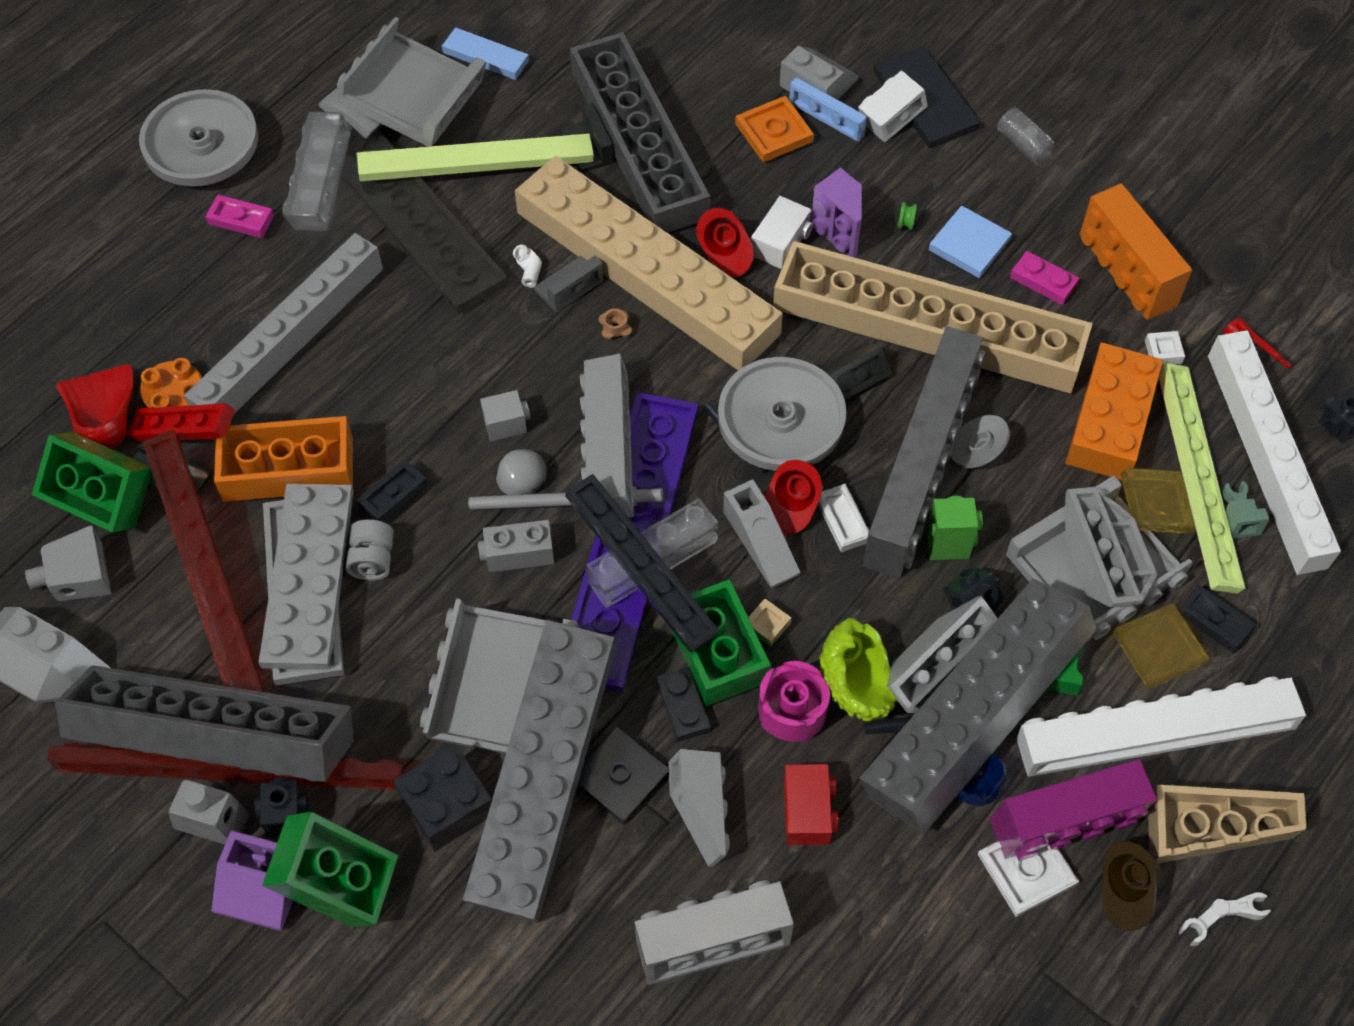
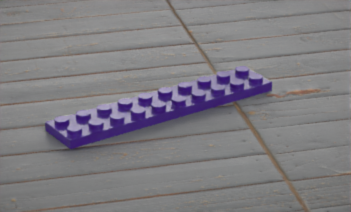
(659, 447)

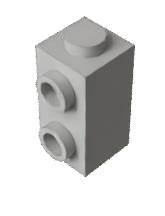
(516, 546)

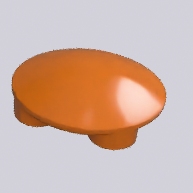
(168, 383)

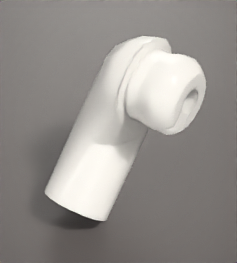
(530, 263)

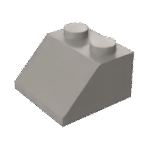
(817, 71)

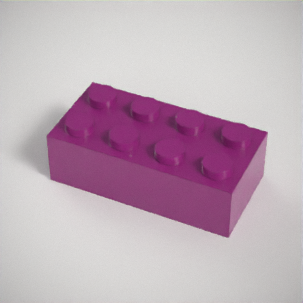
(1072, 810)

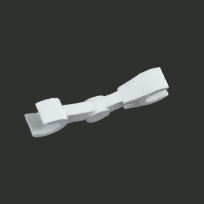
(1221, 908)

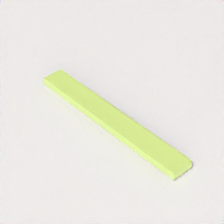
(473, 157)
(1200, 479)

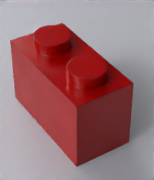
(808, 804)

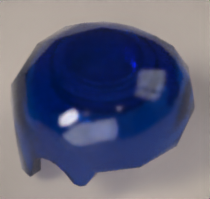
(985, 784)

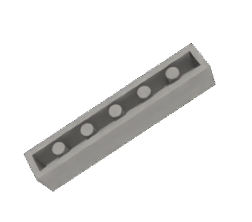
(607, 428)

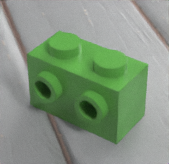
(953, 528)

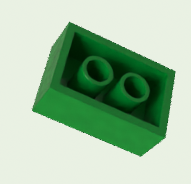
(92, 481)
(734, 657)
(330, 870)

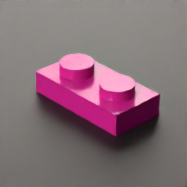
(239, 216)
(1044, 277)

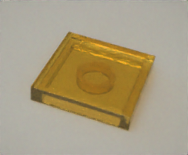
(1158, 500)
(1160, 646)

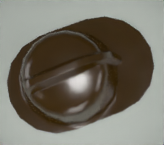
(1129, 885)

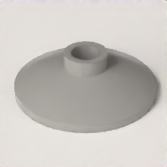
(980, 441)

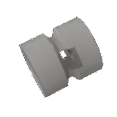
(369, 550)

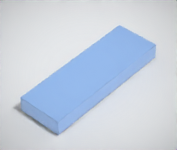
(497, 56)
(827, 109)

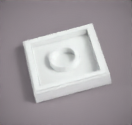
(1030, 880)

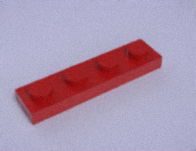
(188, 421)

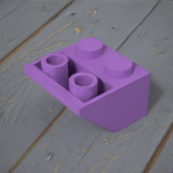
(838, 211)
(240, 880)

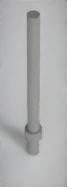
(549, 499)

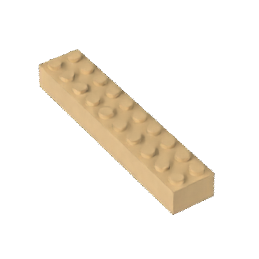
(649, 263)
(916, 310)

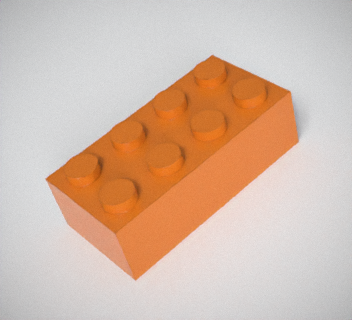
(1134, 251)
(1114, 411)
(264, 457)

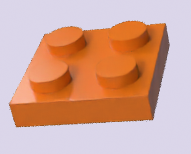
(774, 129)

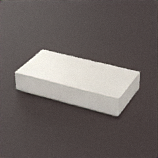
(843, 518)

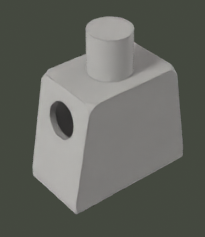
(72, 567)
(202, 811)

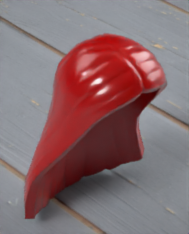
(100, 404)

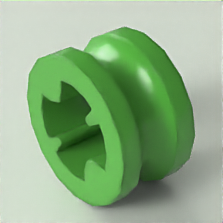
(907, 216)

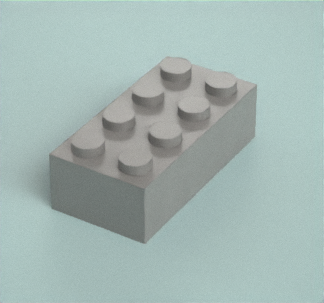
(713, 931)

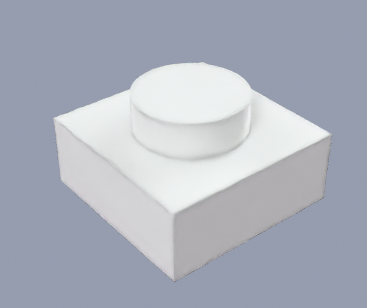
(1165, 346)

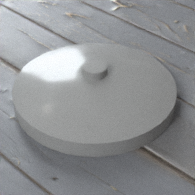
(198, 137)
(781, 412)

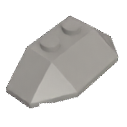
(1107, 548)
(937, 653)
(39, 657)

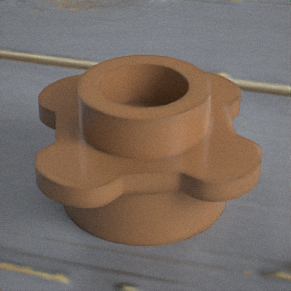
(612, 317)

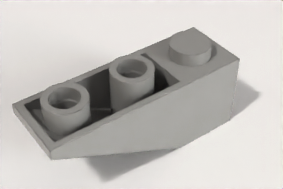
(760, 533)
(698, 795)

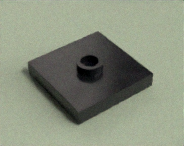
(621, 775)

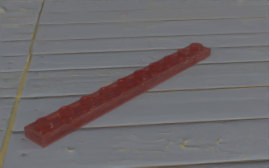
(202, 563)
(113, 761)

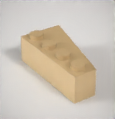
(1215, 820)

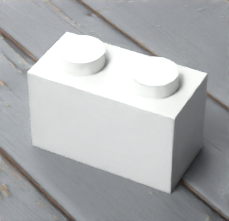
(893, 105)
(780, 227)

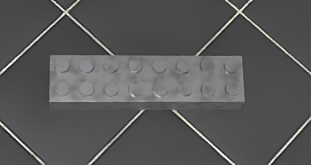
(640, 133)
(924, 453)
(978, 705)
(206, 722)
(540, 771)

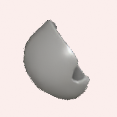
(521, 472)

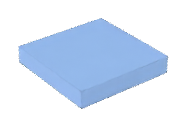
(970, 241)

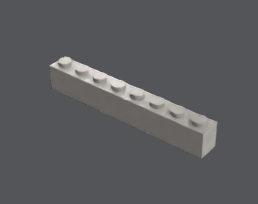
(289, 326)

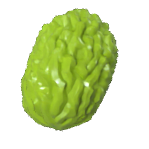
(857, 670)

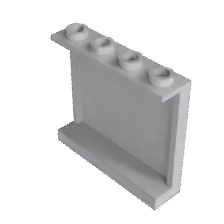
(408, 85)
(1044, 555)
(481, 676)

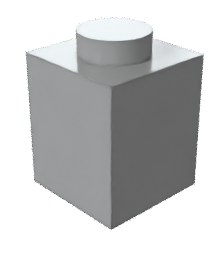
(505, 415)

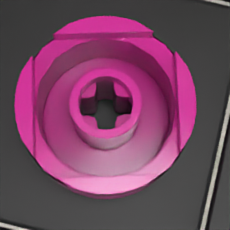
(793, 720)

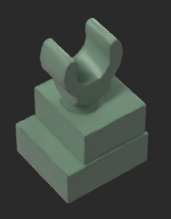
(1243, 514)

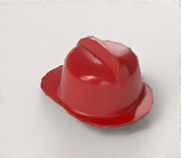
(725, 241)
(794, 495)

